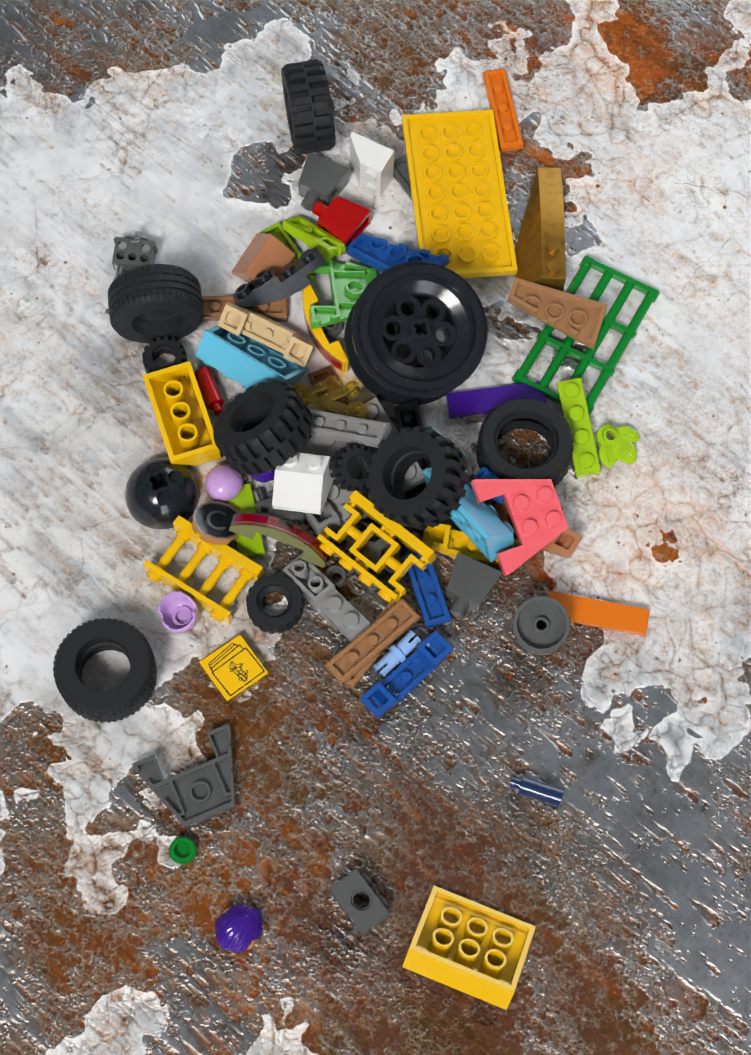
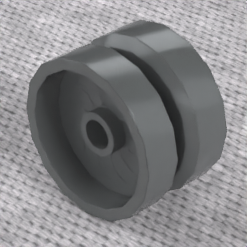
(547, 611)

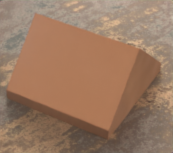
(261, 254)

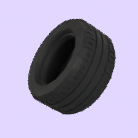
(525, 415)

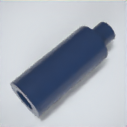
(538, 790)

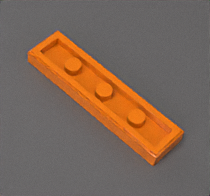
(504, 112)
(603, 613)

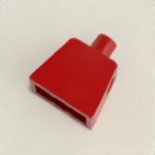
(342, 218)

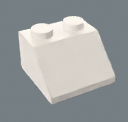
(371, 164)
(302, 483)

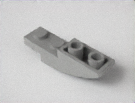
(326, 599)

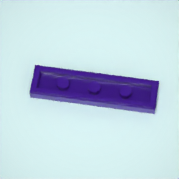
(485, 400)

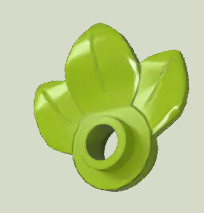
(620, 446)

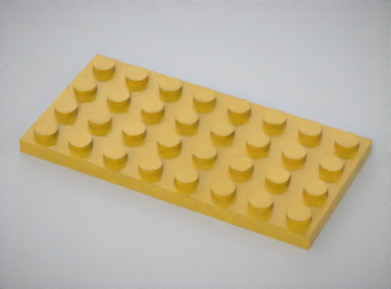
(459, 191)

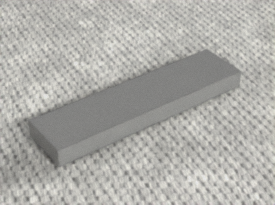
(349, 428)

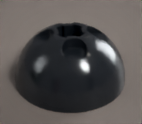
(162, 503)

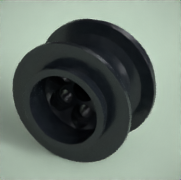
(456, 313)

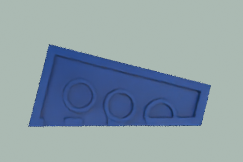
(382, 256)

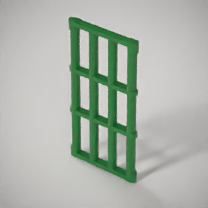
(608, 322)

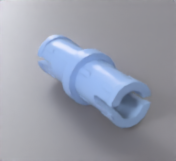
(397, 653)

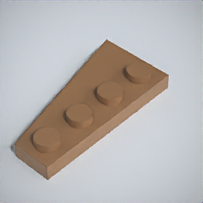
(566, 312)

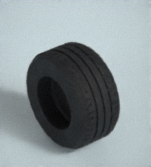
(155, 303)
(98, 637)

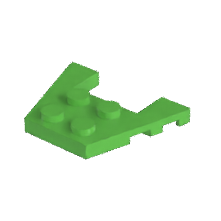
(346, 286)

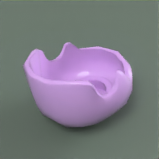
(223, 482)
(178, 611)

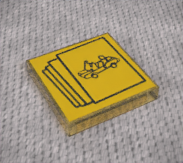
(233, 669)

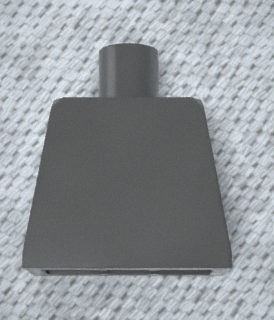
(321, 180)
(470, 584)

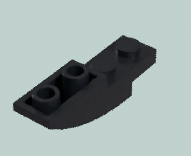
(271, 287)

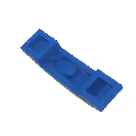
(407, 676)

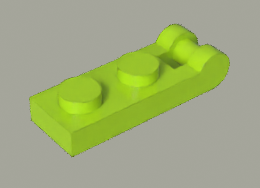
(314, 236)

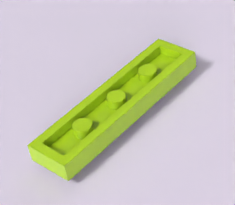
(576, 414)

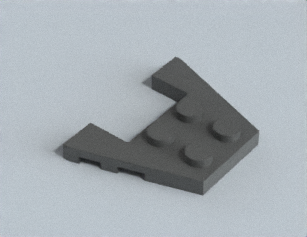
(200, 791)

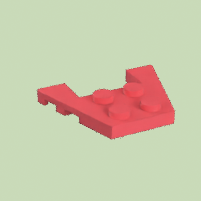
(533, 512)

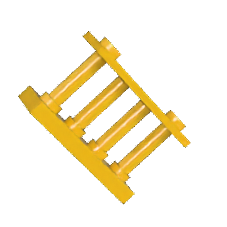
(226, 557)

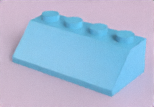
(245, 359)
(480, 523)

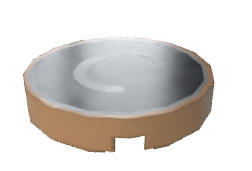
(213, 522)

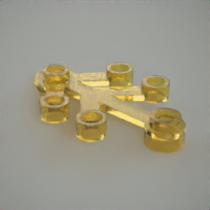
(326, 401)

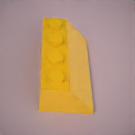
(181, 415)

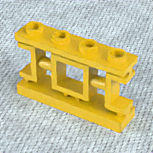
(388, 532)

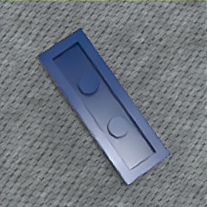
(428, 595)

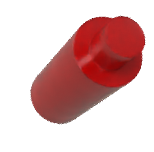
(209, 389)

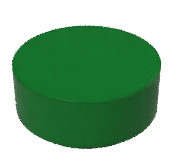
(182, 850)

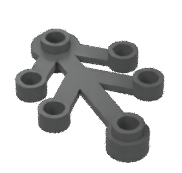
(371, 551)

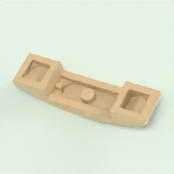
(266, 331)

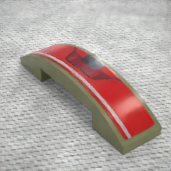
(249, 523)

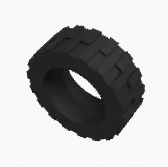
(271, 584)

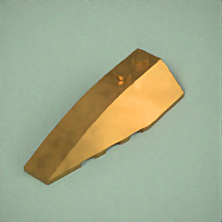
(542, 233)

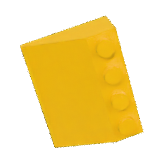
(469, 947)

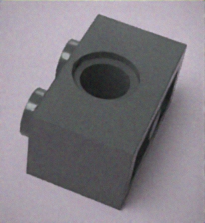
(362, 918)

